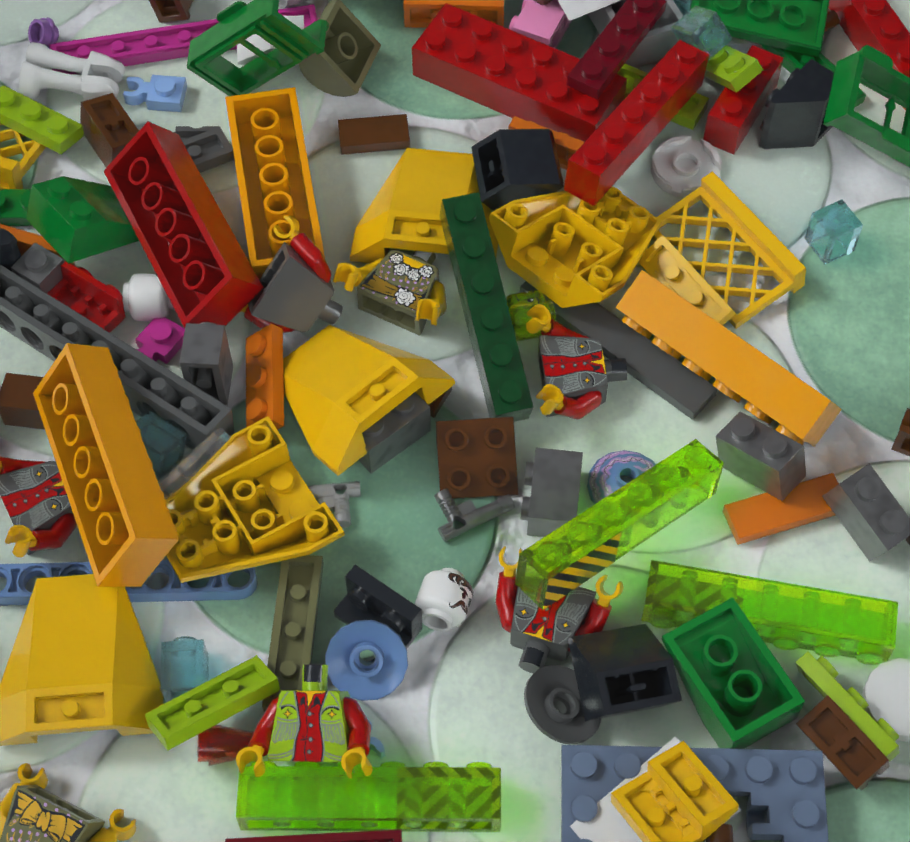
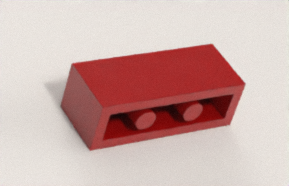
(736, 112)

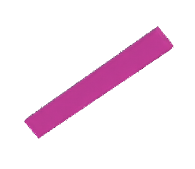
(155, 43)

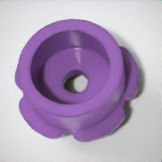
(43, 31)

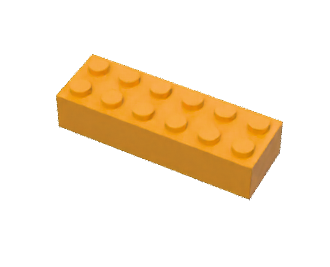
(271, 171)
(735, 364)
(104, 467)

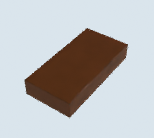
(374, 134)

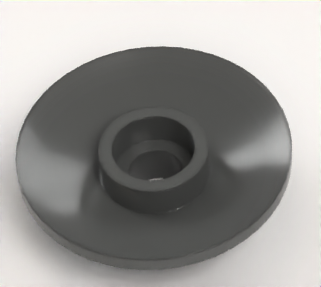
(556, 706)

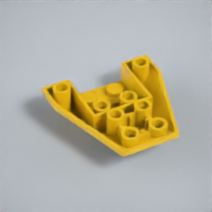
(409, 205)
(574, 248)
(347, 384)
(246, 509)
(77, 664)

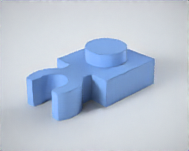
(160, 94)

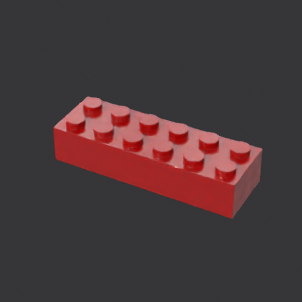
(509, 73)
(181, 228)

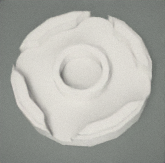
(683, 163)
(889, 695)

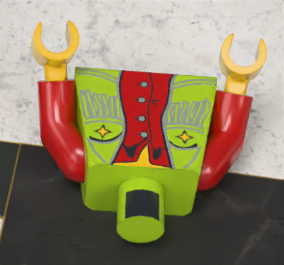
(311, 728)

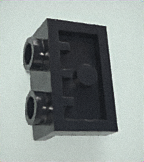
(373, 600)

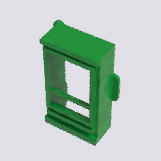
(234, 27)
(875, 72)

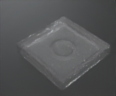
(192, 462)

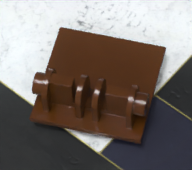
(477, 457)

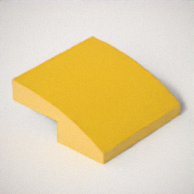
(674, 799)

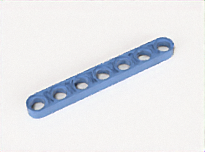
(216, 588)

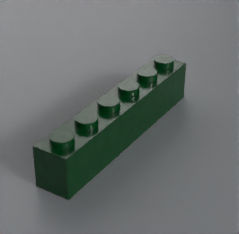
(485, 308)

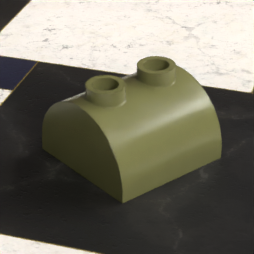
(346, 53)

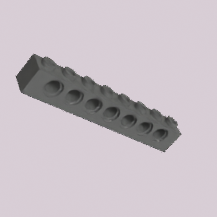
(148, 385)

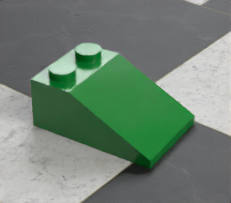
(78, 217)
(732, 677)

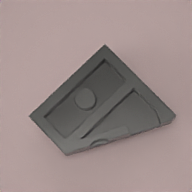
(206, 146)

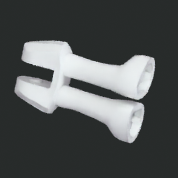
(98, 73)

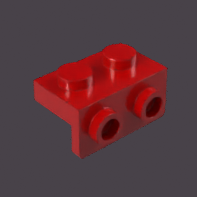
(89, 297)

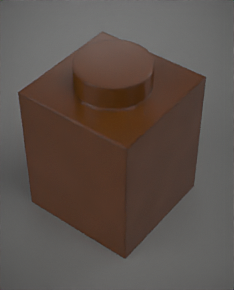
(18, 402)

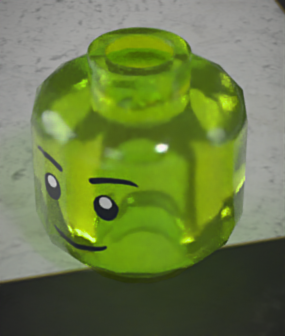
(518, 306)

